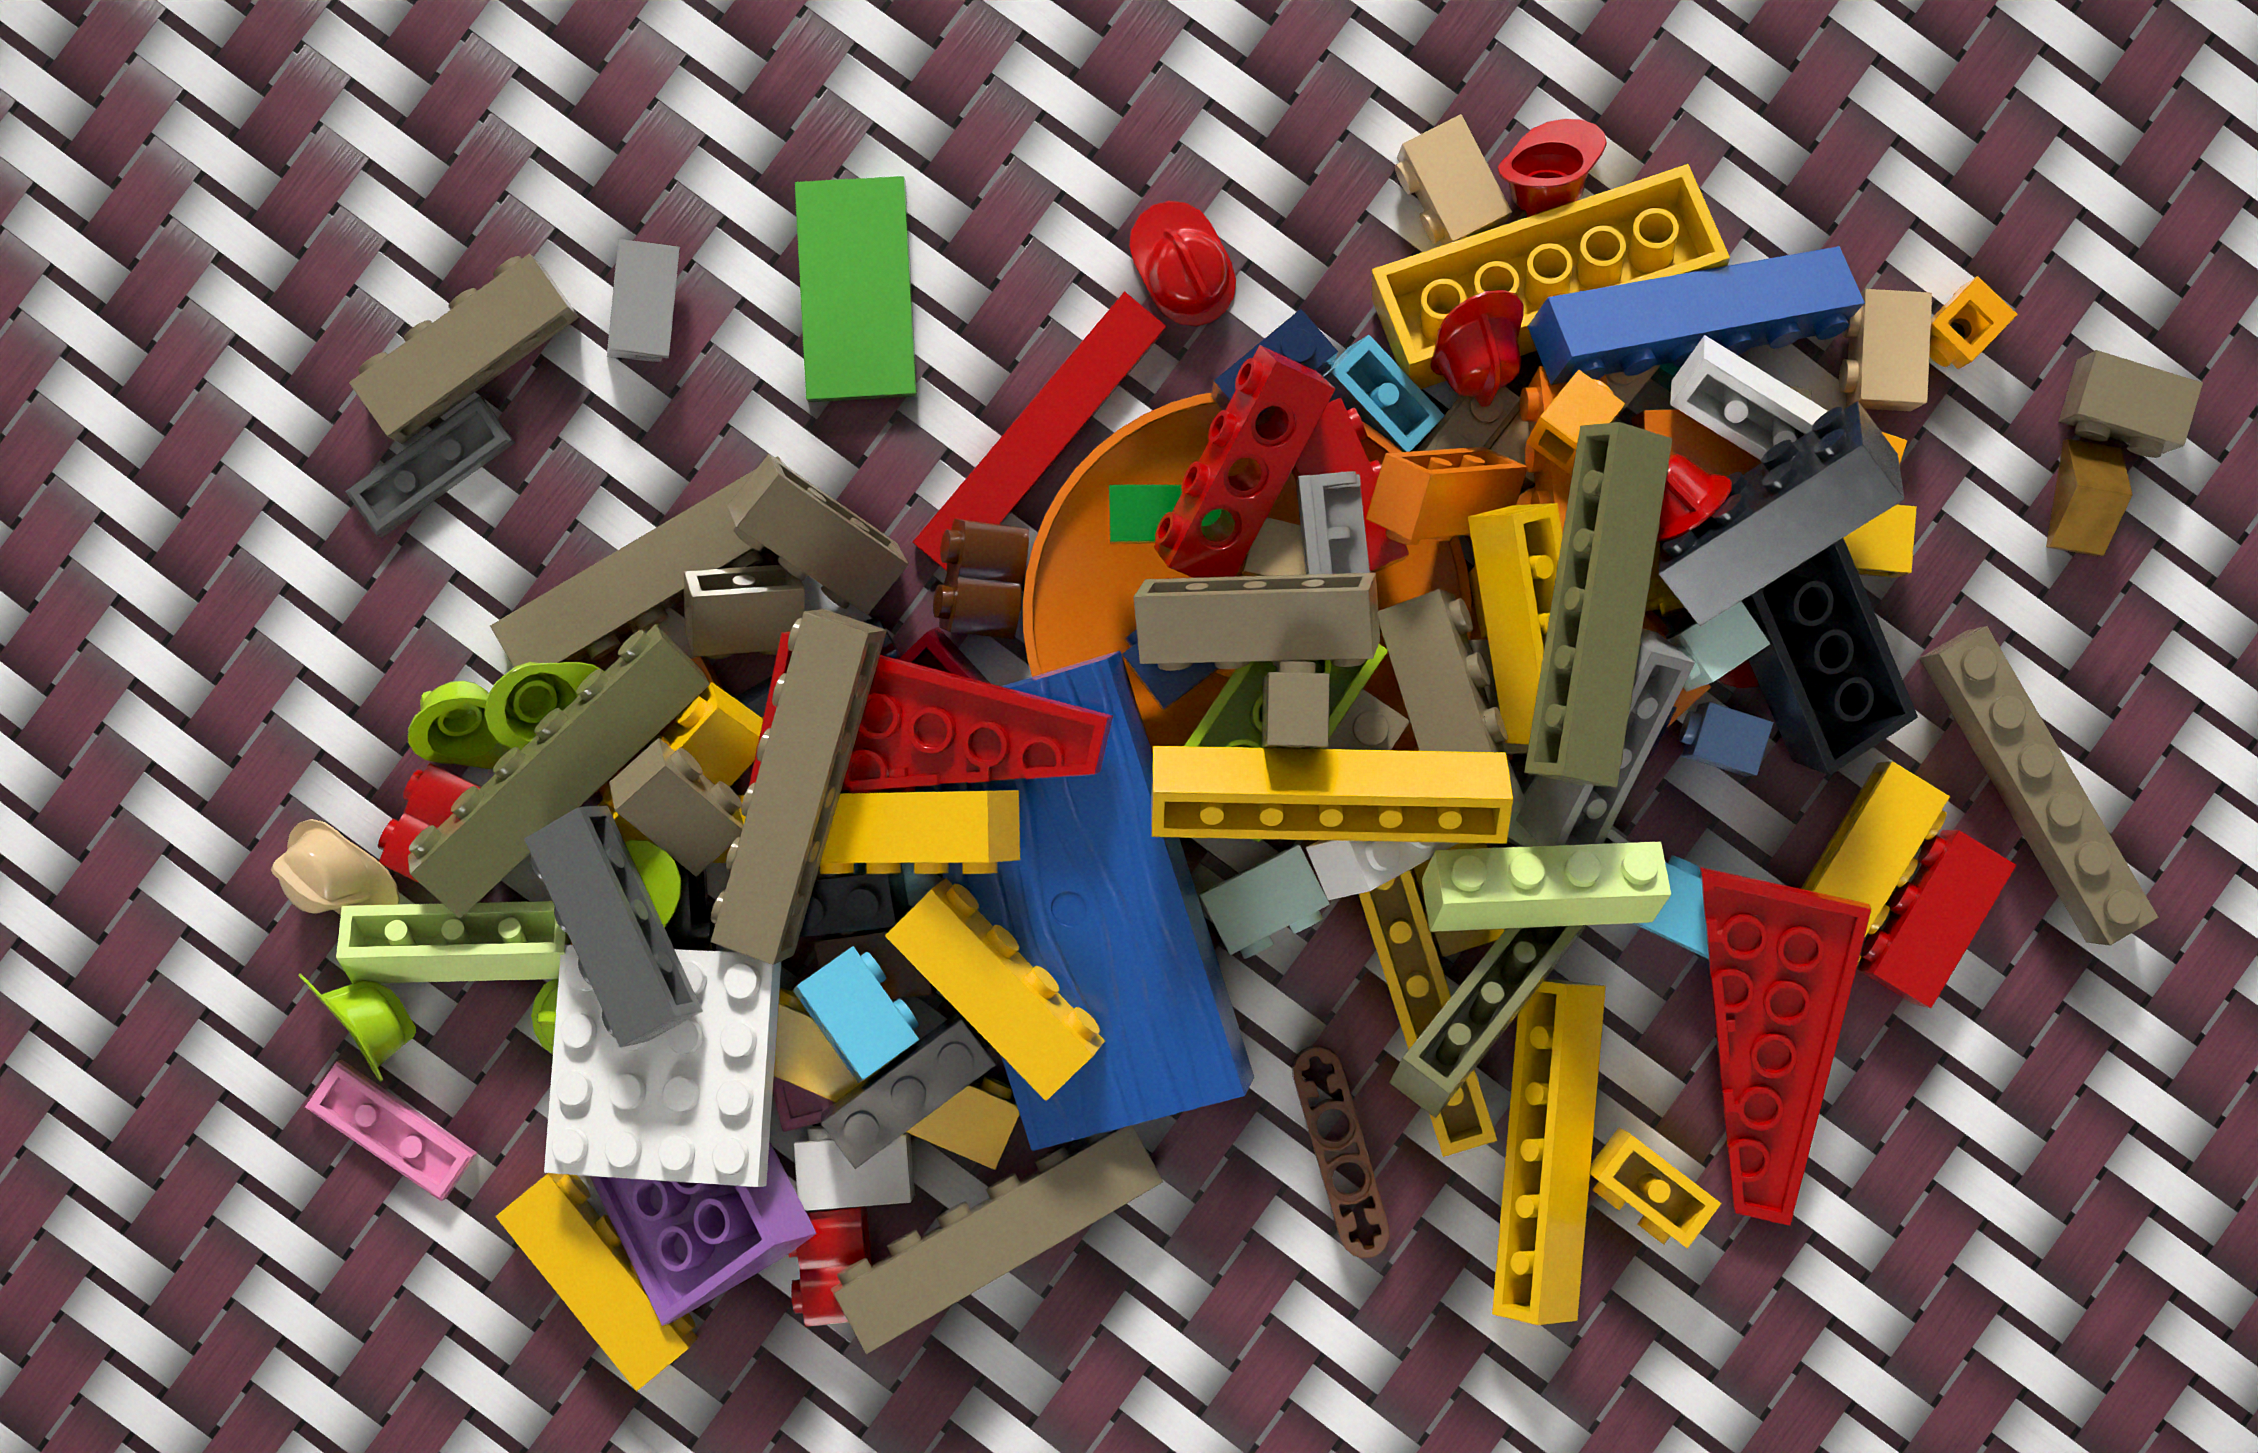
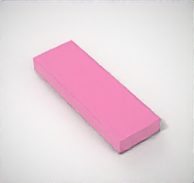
(391, 1130)

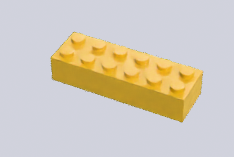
(1593, 243)

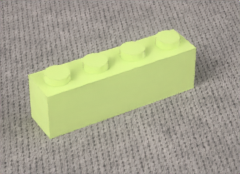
(1545, 886)
(436, 946)

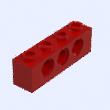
(1249, 496)

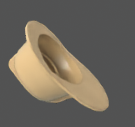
(330, 872)

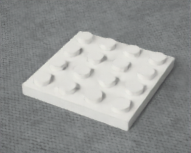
(673, 1106)

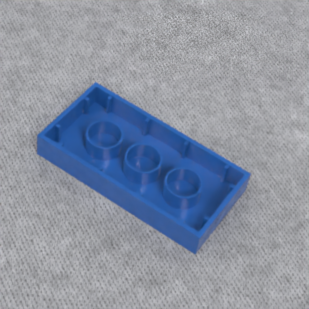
(1113, 928)

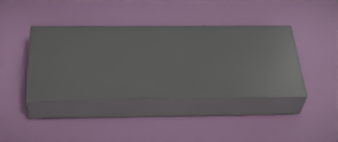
(430, 467)

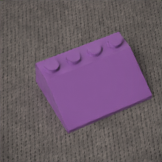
(702, 1237)

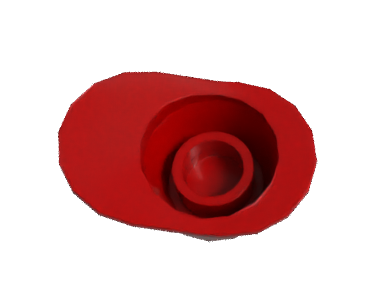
(1552, 164)
(1182, 263)
(1480, 345)
(1689, 497)

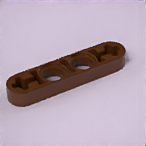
(1343, 1150)

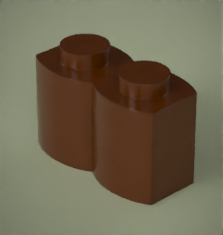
(981, 578)

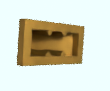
(2088, 498)

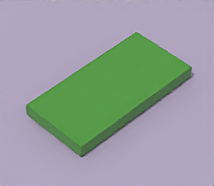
(855, 289)

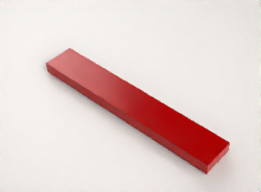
(1048, 422)

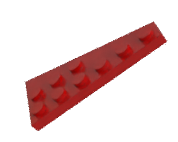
(956, 729)
(1779, 1002)

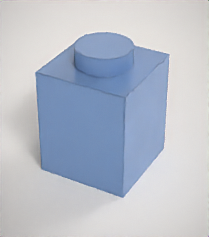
(1725, 738)

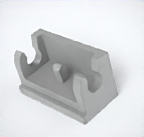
(643, 301)
(1332, 523)

